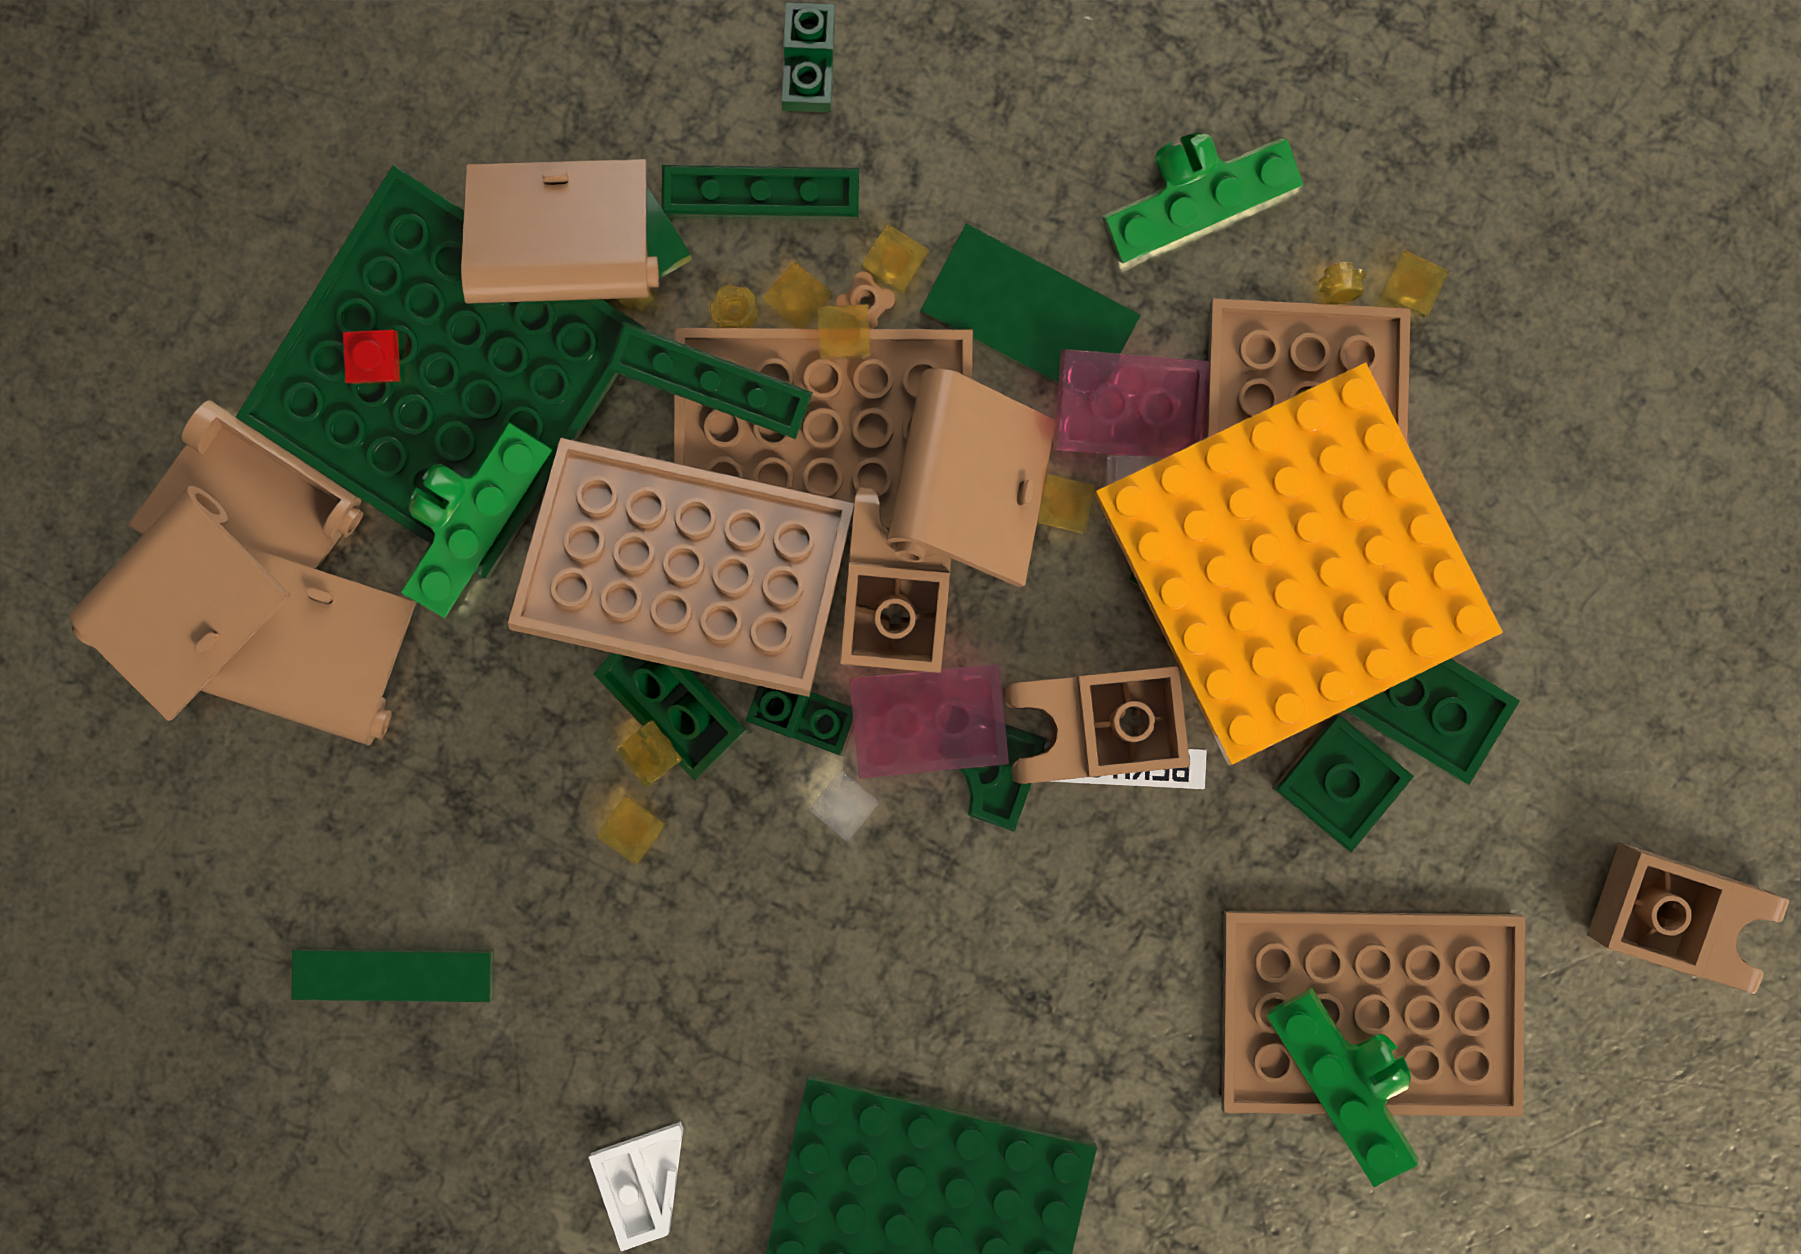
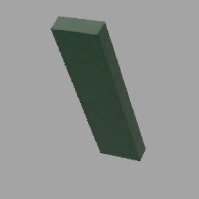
(760, 192)
(709, 380)
(392, 975)

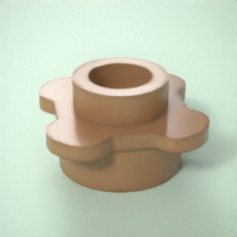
(865, 287)

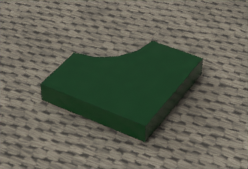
(991, 788)

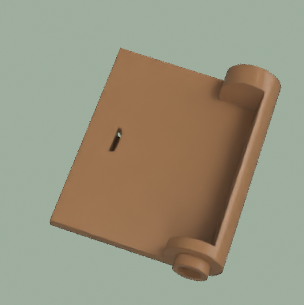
(556, 232)
(971, 477)
(267, 492)
(169, 597)
(320, 658)

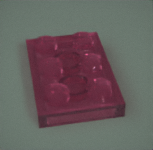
(1130, 403)
(929, 721)

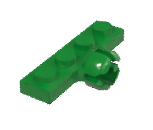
(1199, 192)
(469, 515)
(1350, 1083)

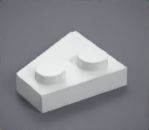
(639, 1184)

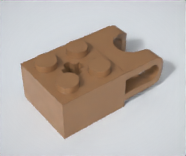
(883, 579)
(1088, 730)
(1697, 919)

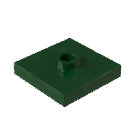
(1343, 782)

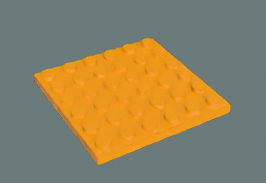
(1297, 563)

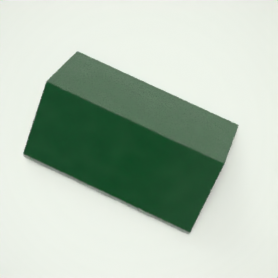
(679, 704)

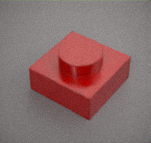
(371, 356)

